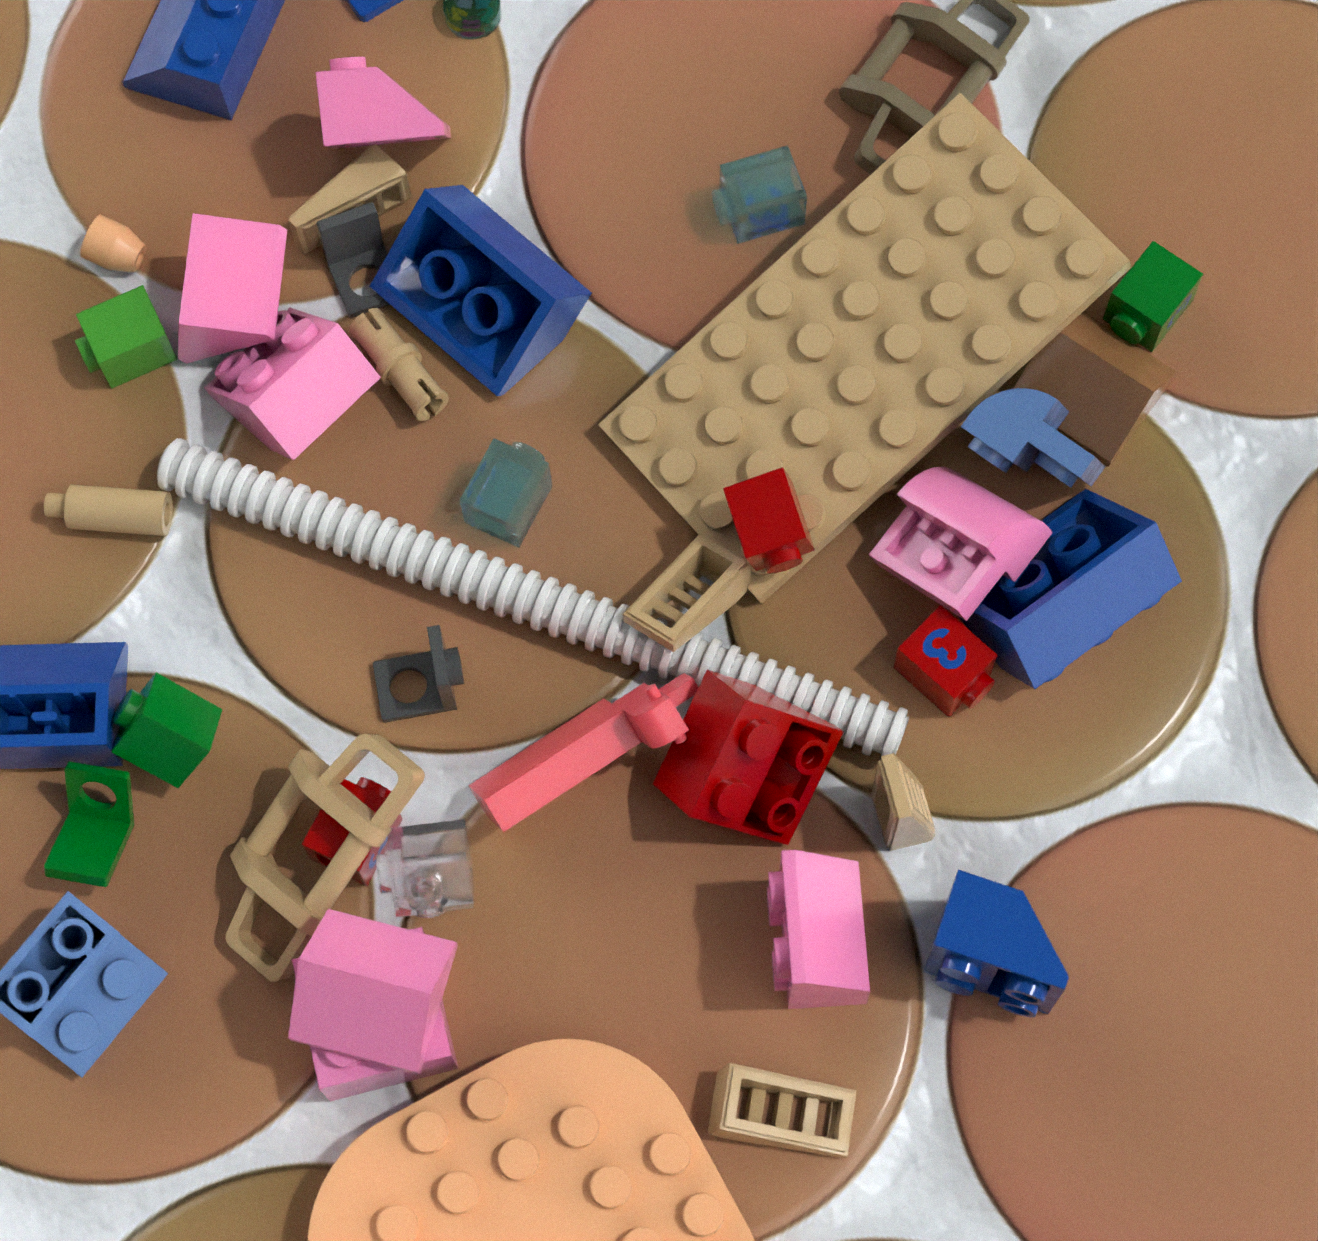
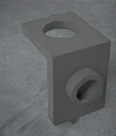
(350, 244)
(439, 667)

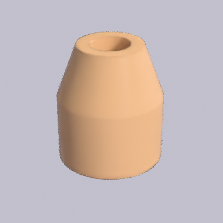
(112, 246)

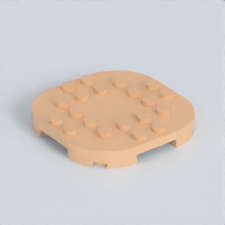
(533, 1150)

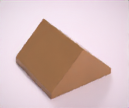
(1100, 382)

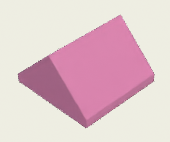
(229, 286)
(370, 990)

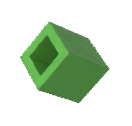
(124, 338)

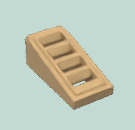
(365, 180)
(701, 558)
(901, 805)
(750, 1130)

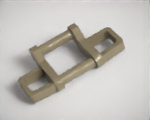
(924, 23)

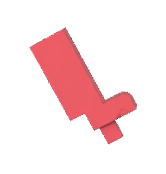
(582, 749)

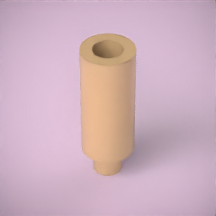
(112, 509)

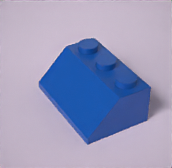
(202, 52)
(478, 287)
(1076, 590)

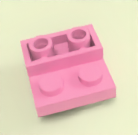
(957, 540)

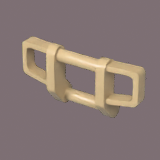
(367, 829)

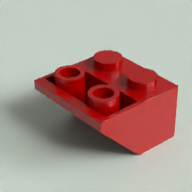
(747, 759)

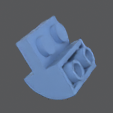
(1022, 429)
(76, 984)

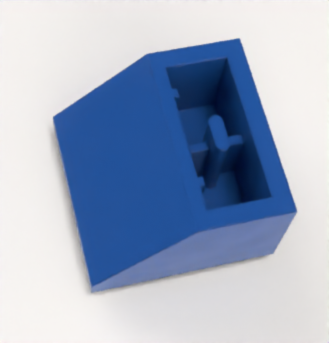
(60, 703)
(995, 946)

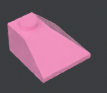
(370, 108)

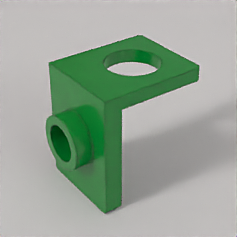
(93, 830)

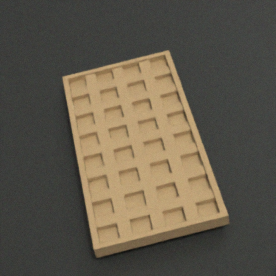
(870, 335)

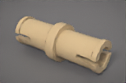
(399, 364)

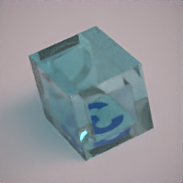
(760, 195)
(507, 491)

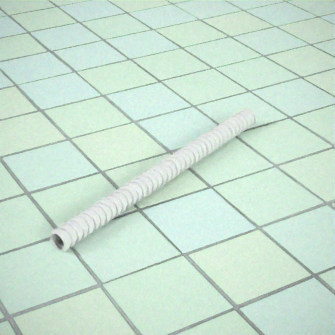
(505, 588)

